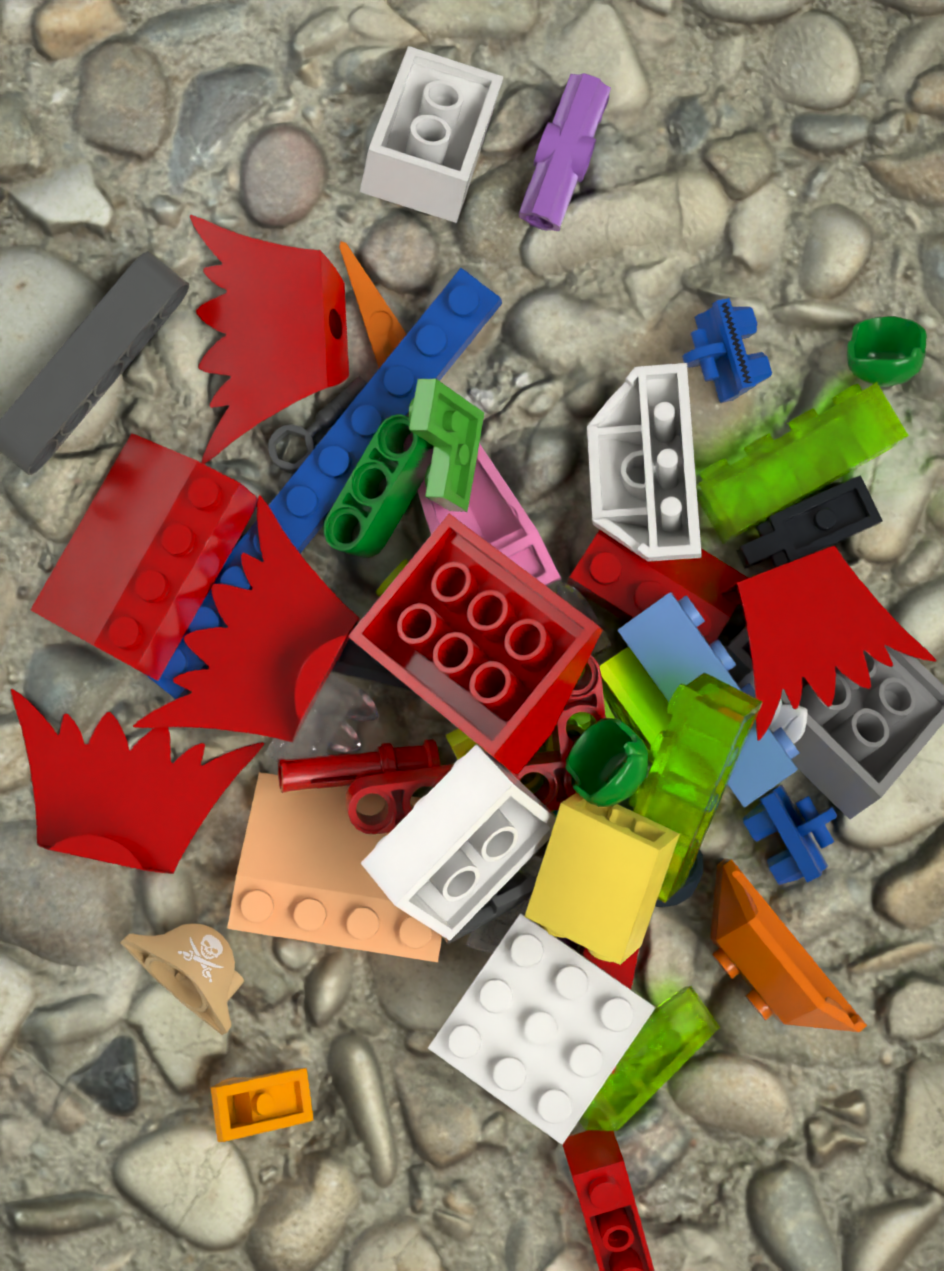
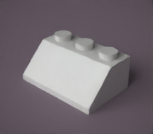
(460, 843)

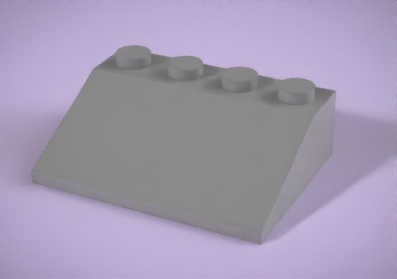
(866, 734)

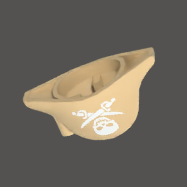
(194, 967)

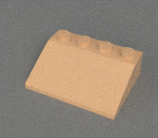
(307, 880)

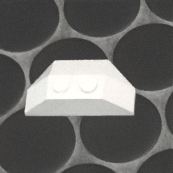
(646, 465)

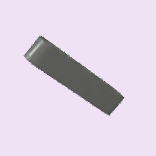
(90, 362)

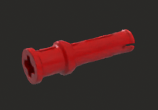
(346, 768)

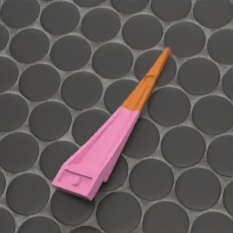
(492, 505)

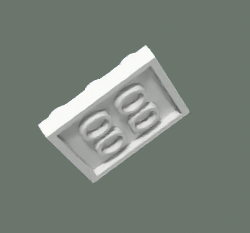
(541, 1028)

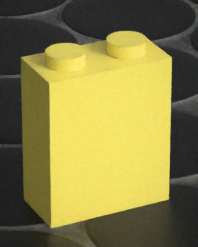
(601, 877)

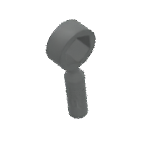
(325, 419)

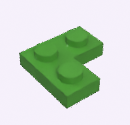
(455, 432)

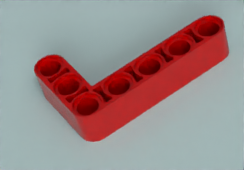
(556, 787)

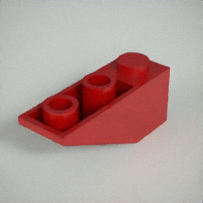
(607, 1201)

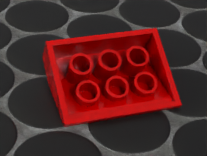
(146, 554)
(480, 642)

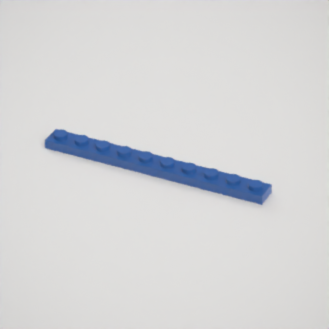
(312, 490)

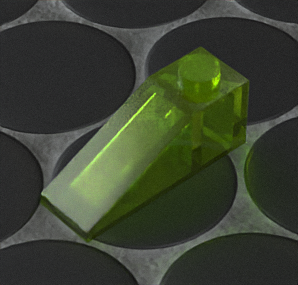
(655, 1055)

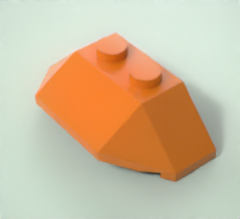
(771, 959)

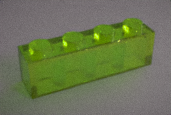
(800, 461)
(694, 766)

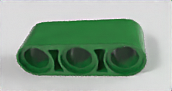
(359, 496)

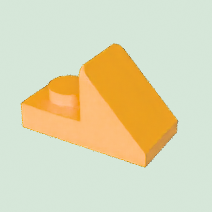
(261, 1103)

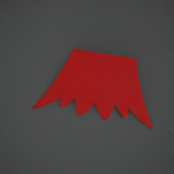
(279, 324)
(807, 623)
(271, 655)
(120, 801)

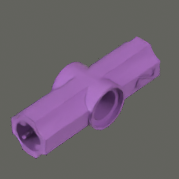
(564, 152)

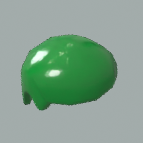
(886, 350)
(607, 762)

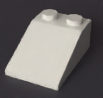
(430, 134)

